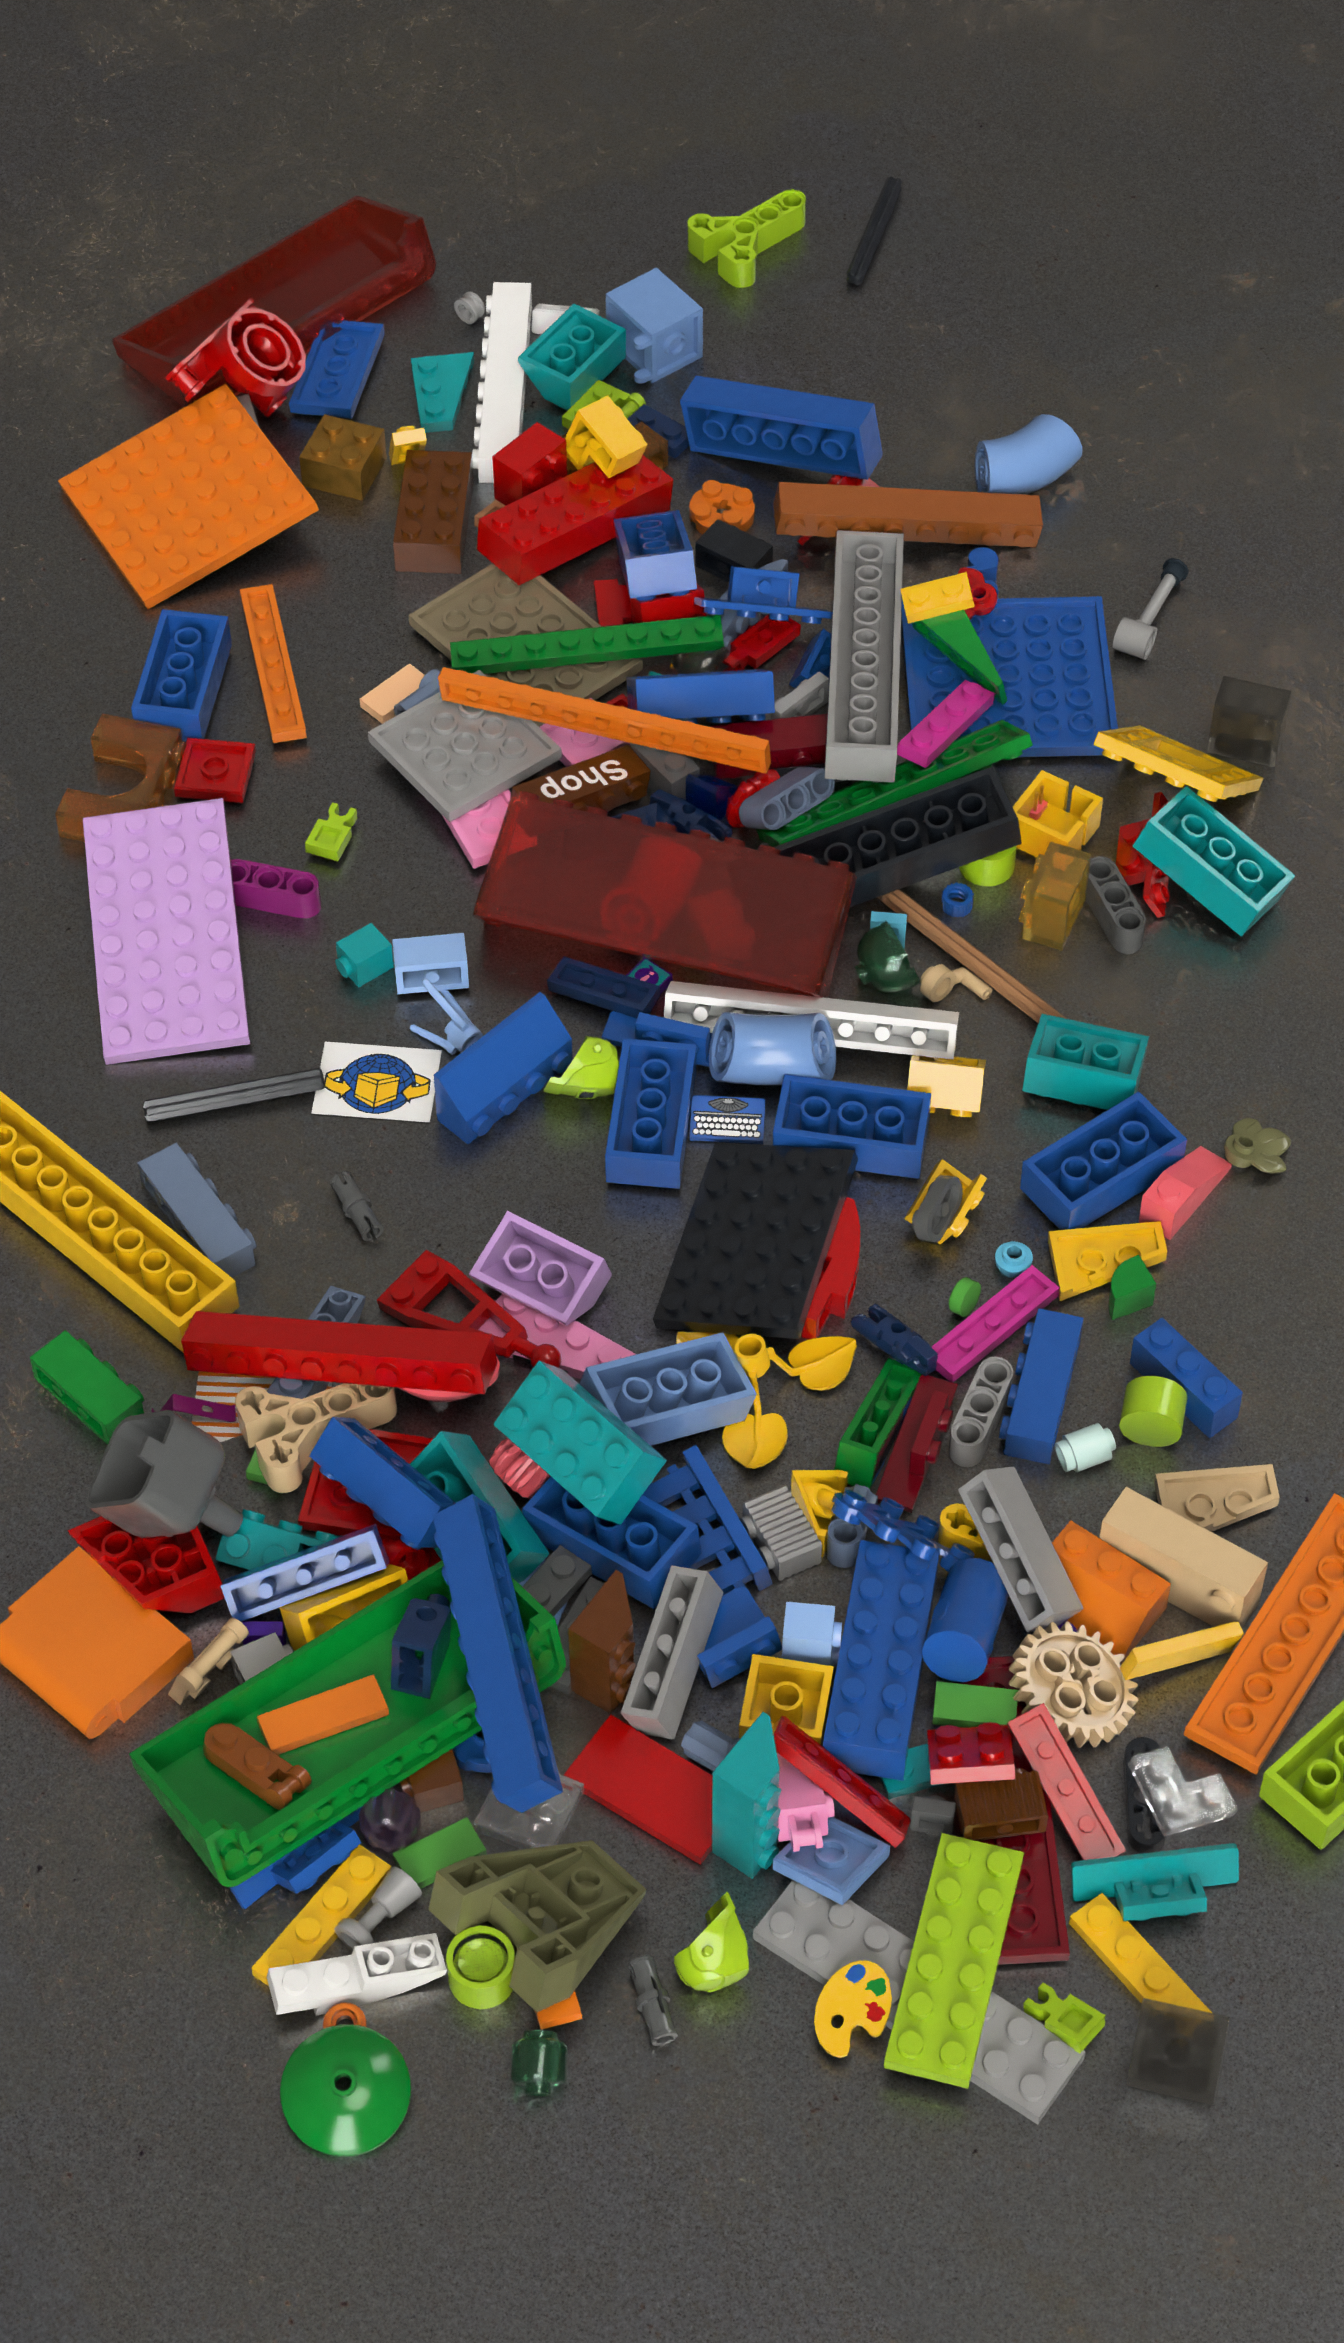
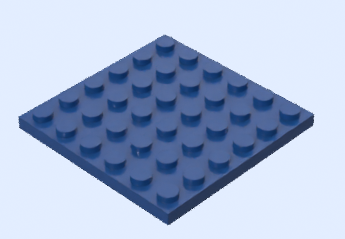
(1050, 665)

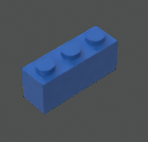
(1211, 1396)

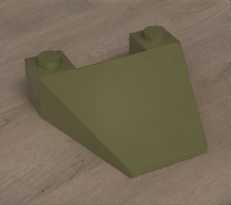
(552, 1905)

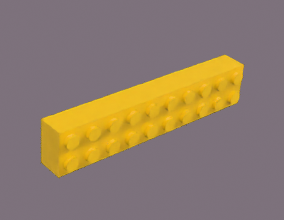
(106, 1229)

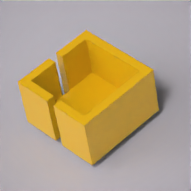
(1055, 823)

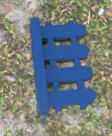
(701, 1511)

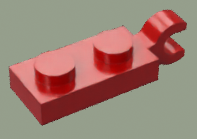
(761, 643)

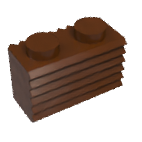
(1001, 1807)

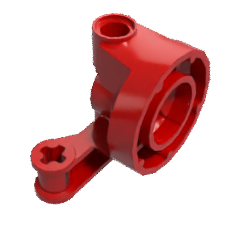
(255, 354)

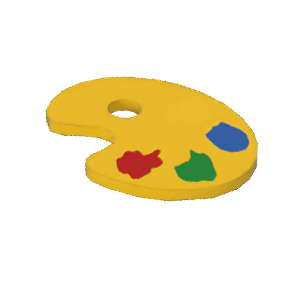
(859, 1995)

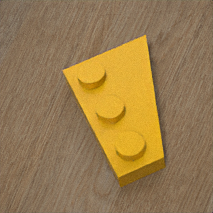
(1091, 1255)

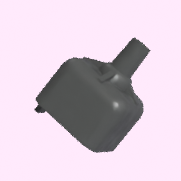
(161, 1478)

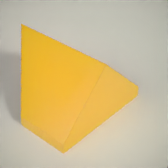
(814, 1495)

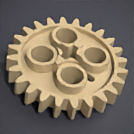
(1075, 1681)

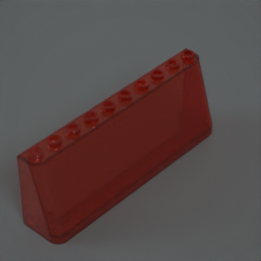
(316, 276)
(667, 894)

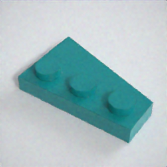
(439, 388)

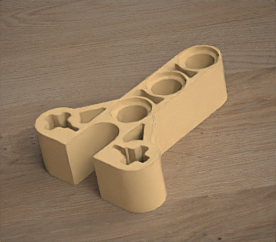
(290, 1427)

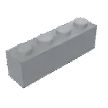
(1020, 1548)
(671, 1651)

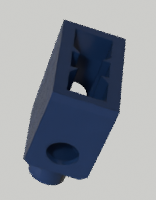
(425, 1629)

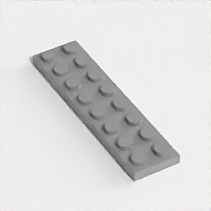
(1016, 2053)

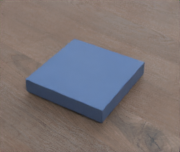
(839, 1866)

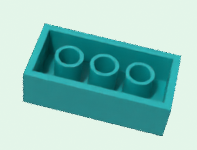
(1213, 860)
(579, 1442)

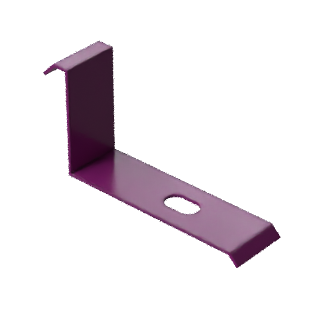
(194, 1406)

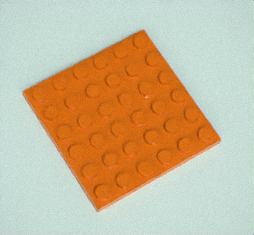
(187, 496)

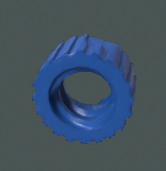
(955, 908)

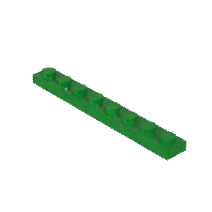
(588, 645)

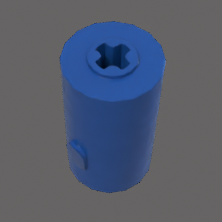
(965, 1621)

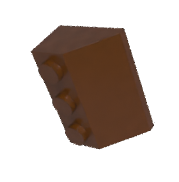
(603, 1647)

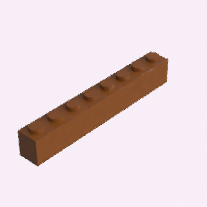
(916, 513)

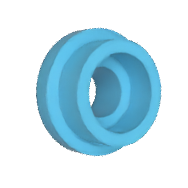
(1009, 1266)

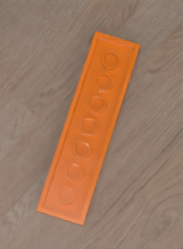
(1279, 1651)

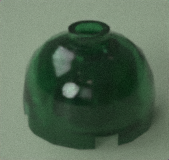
(884, 961)

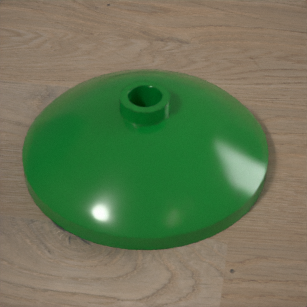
(352, 2119)

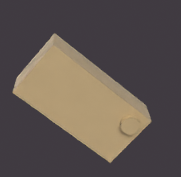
(1205, 1571)

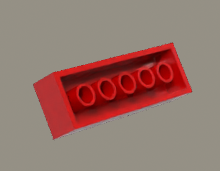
(569, 517)

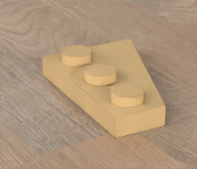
(1218, 1495)

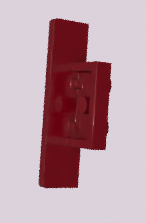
(918, 1441)

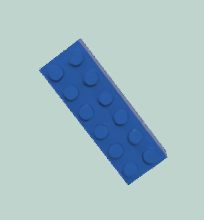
(782, 427)
(881, 1660)

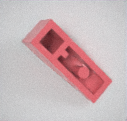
(1182, 1189)

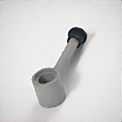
(1138, 636)

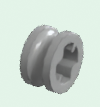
(469, 307)

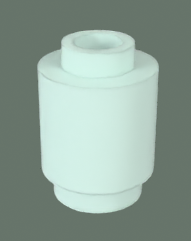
(1085, 1448)

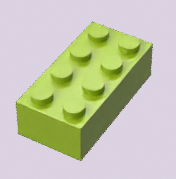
(1309, 1781)

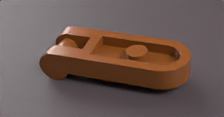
(254, 1765)

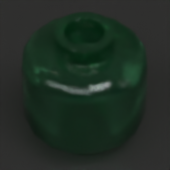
(539, 2062)

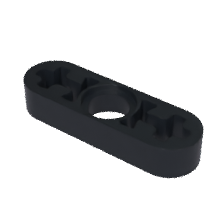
(1136, 1810)

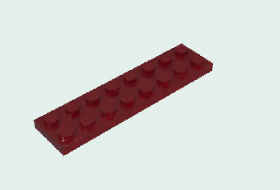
(1037, 1915)

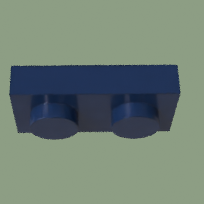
(666, 427)

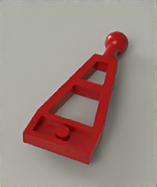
(427, 1278)

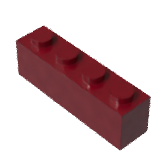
(791, 742)

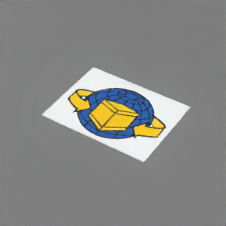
(377, 1082)

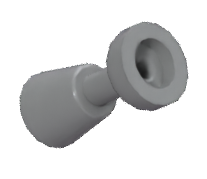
(390, 1898)

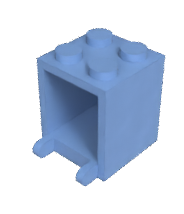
(659, 323)

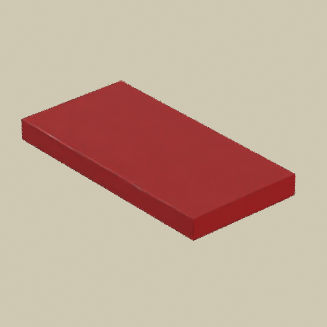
(648, 1787)

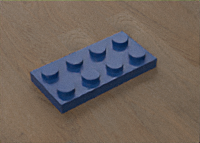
(337, 370)

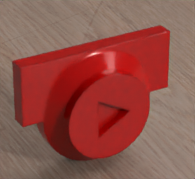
(612, 603)

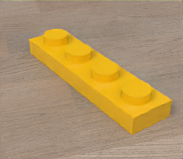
(313, 1928)
(1131, 1955)

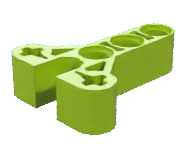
(741, 238)

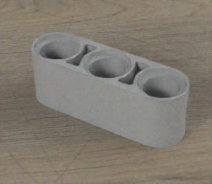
(978, 1426)

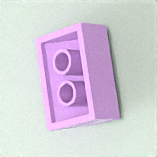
(541, 1269)

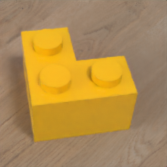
(605, 437)

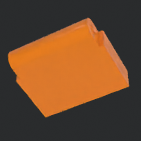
(90, 1645)

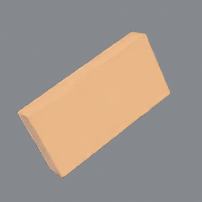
(384, 697)

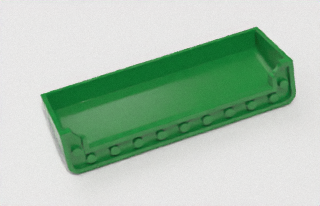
(244, 1834)

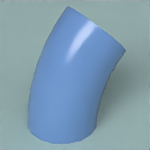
(1027, 457)
(768, 1046)

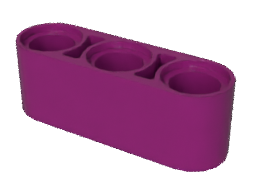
(275, 889)

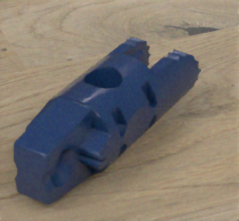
(688, 816)
(896, 1339)

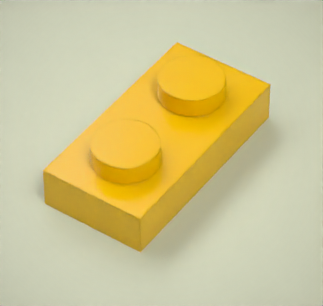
(406, 439)
(937, 597)

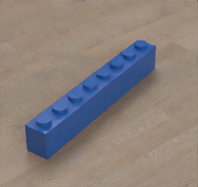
(496, 1655)

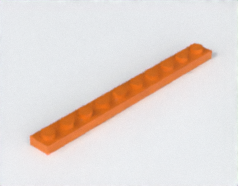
(605, 720)

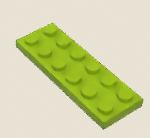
(954, 1961)

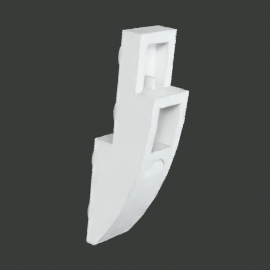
(362, 1978)

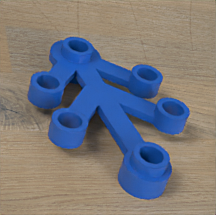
(886, 1524)

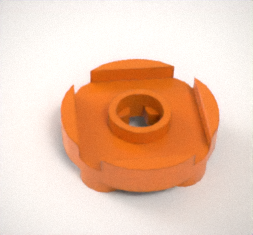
(717, 495)

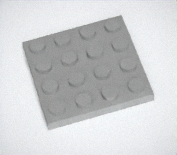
(462, 752)

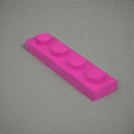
(945, 723)
(993, 1323)

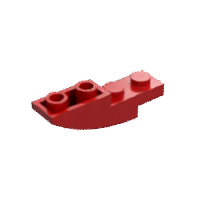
(838, 1274)

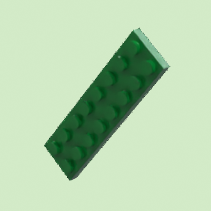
(963, 756)

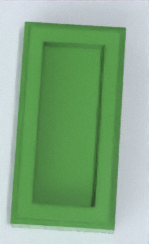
(972, 1705)
(439, 1851)

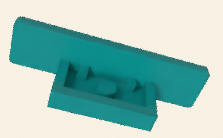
(262, 1543)
(1157, 1881)

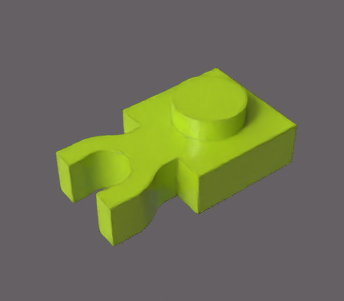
(331, 836)
(1067, 2019)

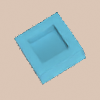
(896, 920)

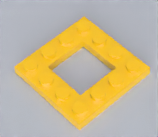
(1177, 762)

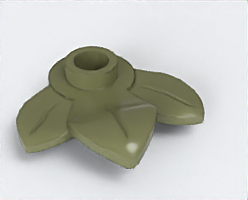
(1256, 1146)

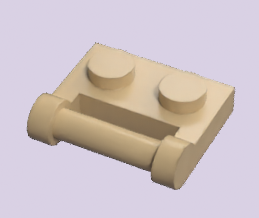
(193, 1679)

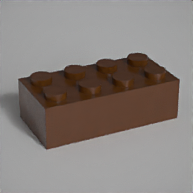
(433, 511)

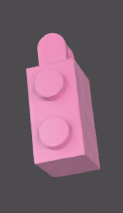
(802, 1807)

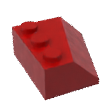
(156, 1570)

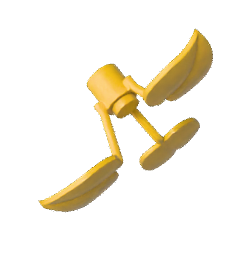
(818, 1362)

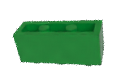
(85, 1384)

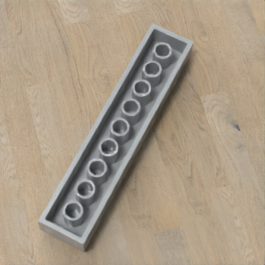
(865, 657)

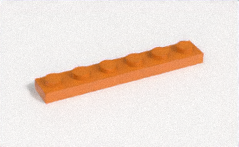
(273, 664)

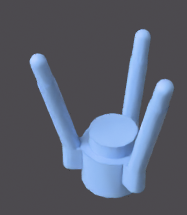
(460, 1030)

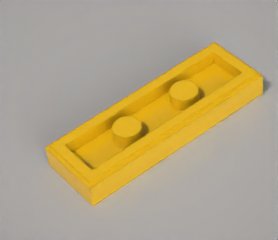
(1181, 1650)

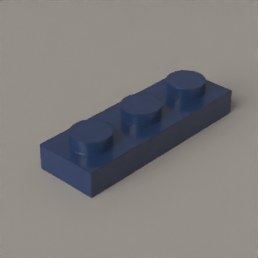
(603, 987)

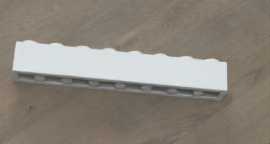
(504, 377)
(852, 1022)

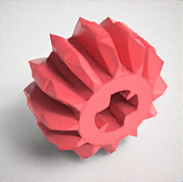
(517, 1469)

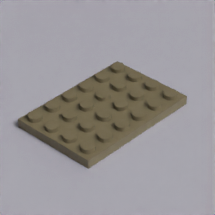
(497, 607)

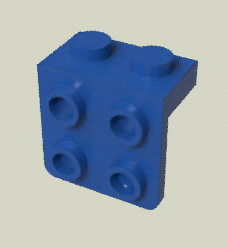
(736, 1636)

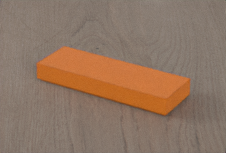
(323, 1715)

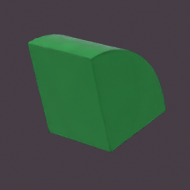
(1131, 1288)

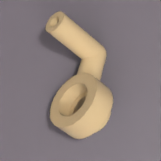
(939, 981)

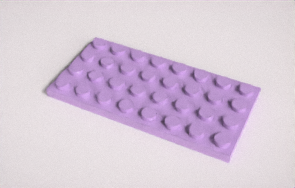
(165, 931)

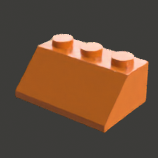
(1116, 1591)

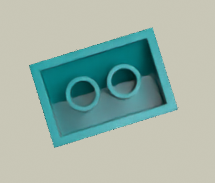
(573, 355)
(1084, 1062)

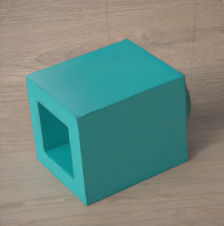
(364, 955)

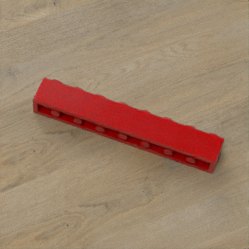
(340, 1352)

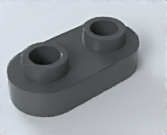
(937, 1208)

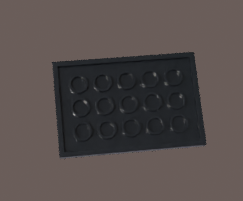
(756, 1240)

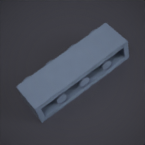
(195, 1209)

